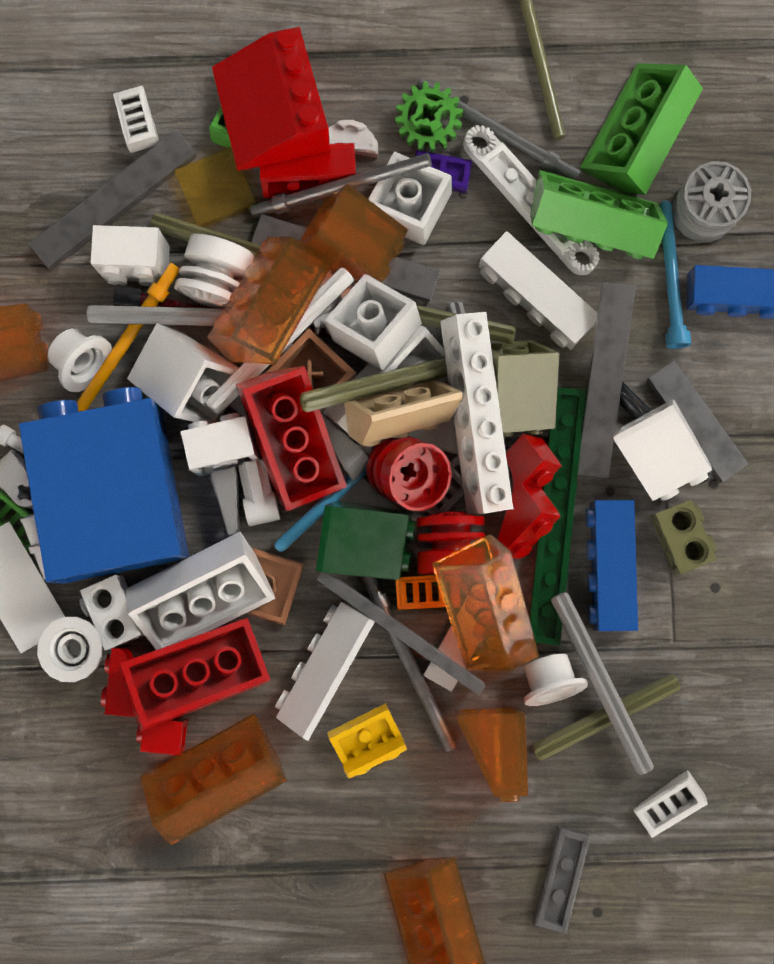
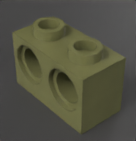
(675, 541)

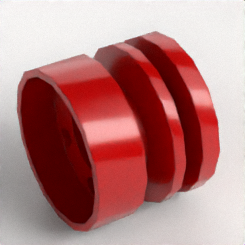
(424, 473)
(448, 534)

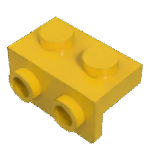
(367, 741)

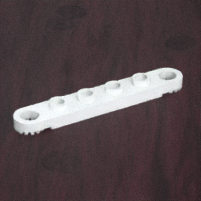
(519, 187)

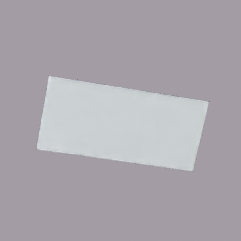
(24, 596)

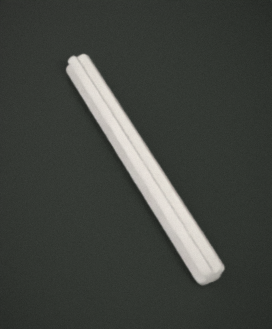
(322, 300)

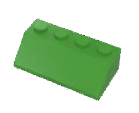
(642, 126)
(597, 215)

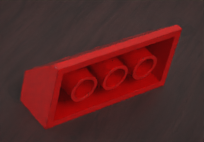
(289, 439)

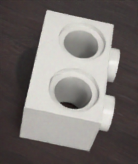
(117, 610)

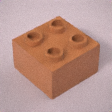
(321, 362)

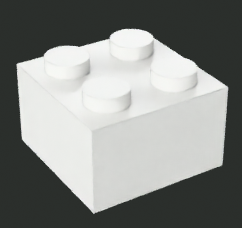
(414, 198)
(129, 254)
(373, 321)
(219, 444)

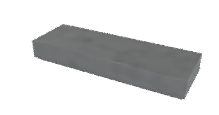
(561, 879)

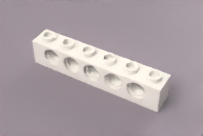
(478, 414)

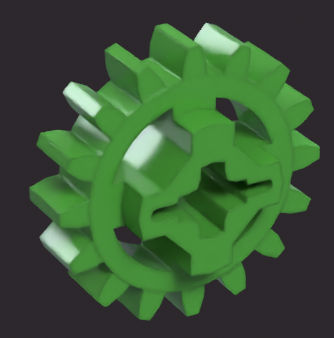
(437, 109)

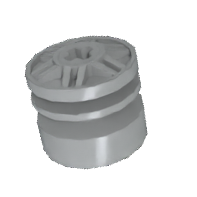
(694, 205)

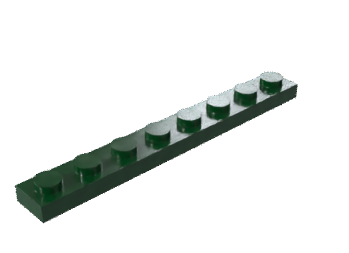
(554, 547)

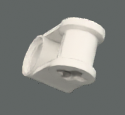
(15, 479)

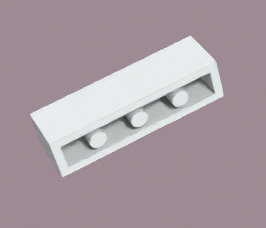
(537, 291)

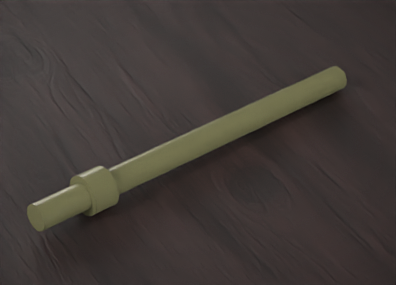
(542, 69)

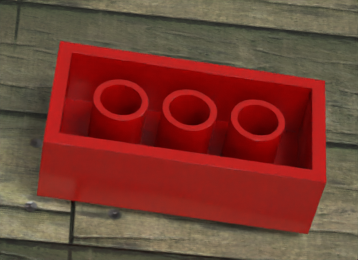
(193, 674)

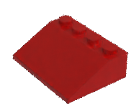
(271, 101)

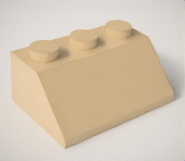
(401, 411)

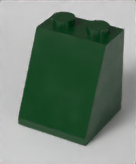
(365, 540)

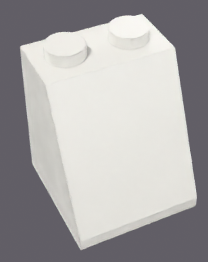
(180, 374)
(663, 451)

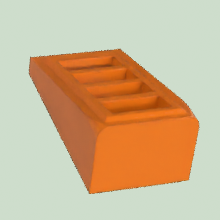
(415, 580)

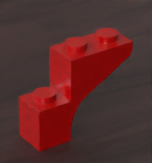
(532, 511)
(162, 738)

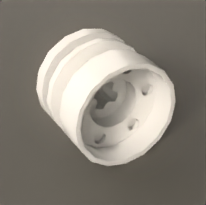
(216, 266)

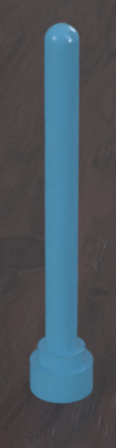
(677, 334)
(314, 514)

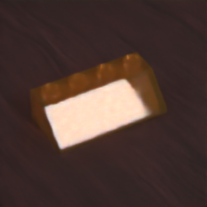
(270, 301)
(486, 606)
(211, 779)
(433, 913)

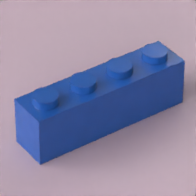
(731, 291)
(613, 565)

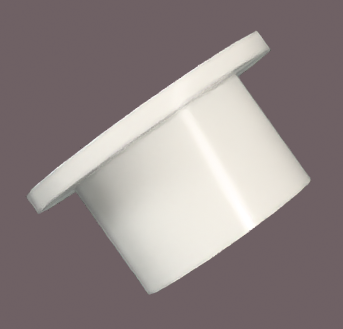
(77, 358)
(69, 649)
(551, 680)

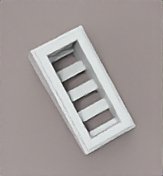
(142, 140)
(677, 814)

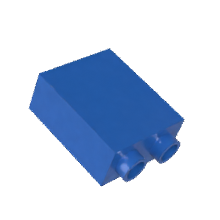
(103, 487)

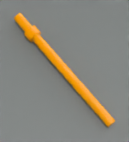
(157, 293)

